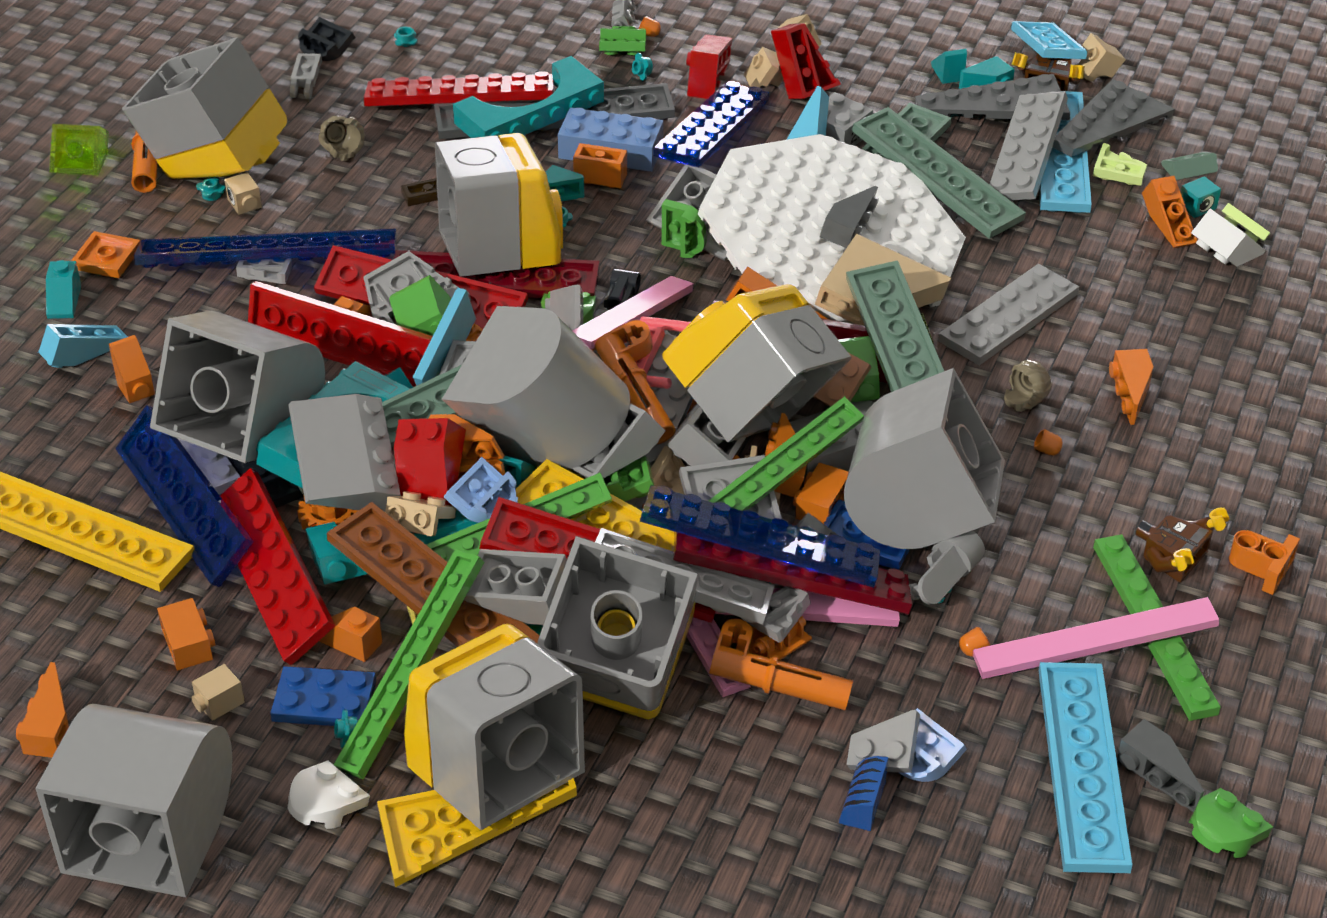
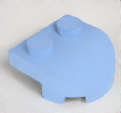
(479, 490)
(934, 751)

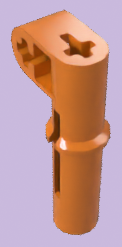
(144, 169)
(623, 359)
(771, 673)

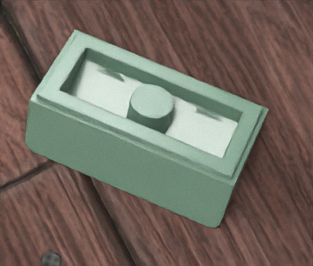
(1191, 165)

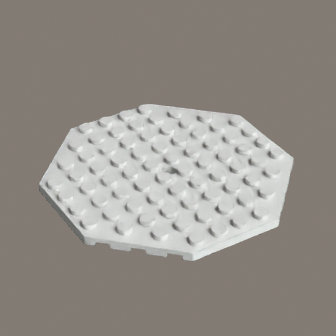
(776, 197)

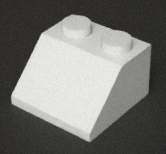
(1226, 239)

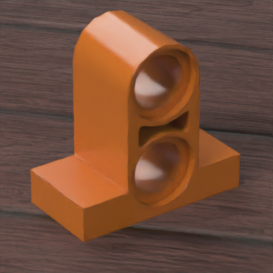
(1263, 557)

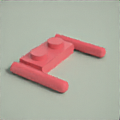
(657, 327)

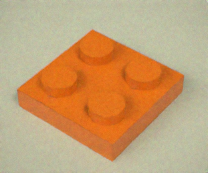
(106, 254)

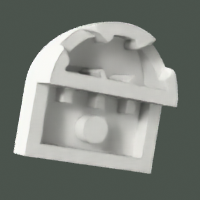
(324, 795)

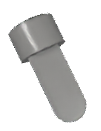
(948, 563)

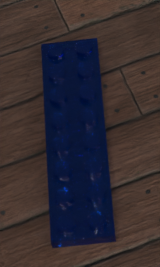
(711, 124)
(185, 498)
(761, 535)

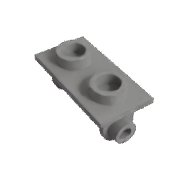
(623, 13)

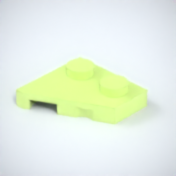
(1119, 167)
(1252, 229)

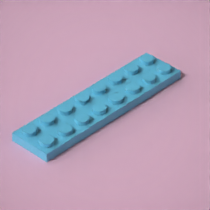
(1066, 178)
(1084, 769)

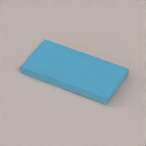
(1048, 40)
(453, 326)

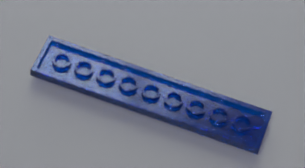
(262, 246)

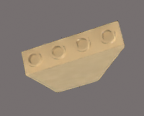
(836, 297)

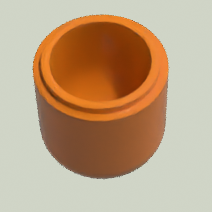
(652, 27)
(1048, 442)
(973, 640)

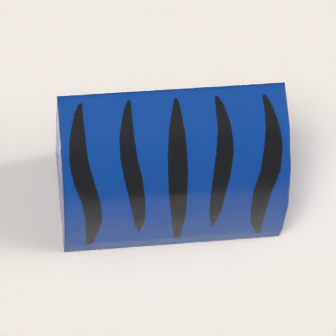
(865, 793)

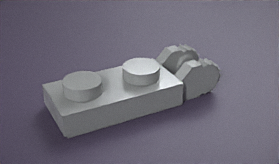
(305, 74)

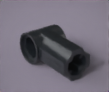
(622, 287)

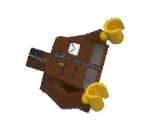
(1060, 67)
(1178, 543)

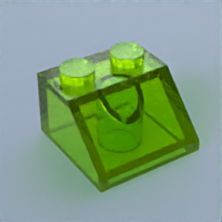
(78, 149)

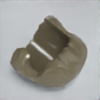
(342, 137)
(1029, 385)

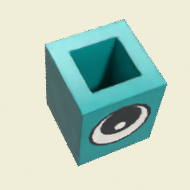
(1200, 196)

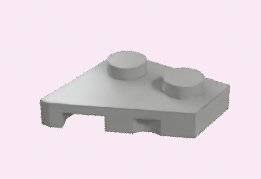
(265, 270)
(889, 739)

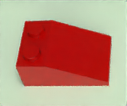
(428, 455)

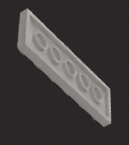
(1028, 145)
(1008, 314)
(714, 588)

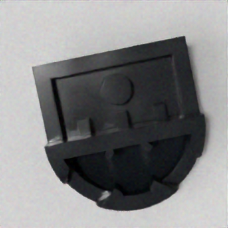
(325, 39)

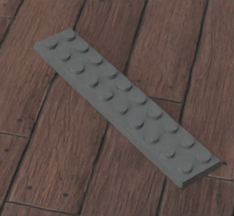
(636, 101)

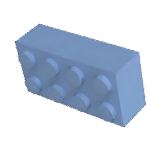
(611, 130)

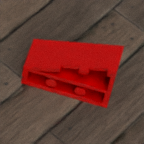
(801, 61)
(706, 63)

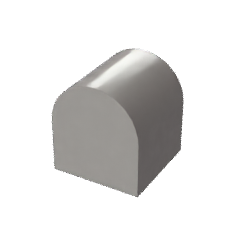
(230, 382)
(539, 389)
(923, 466)
(136, 797)

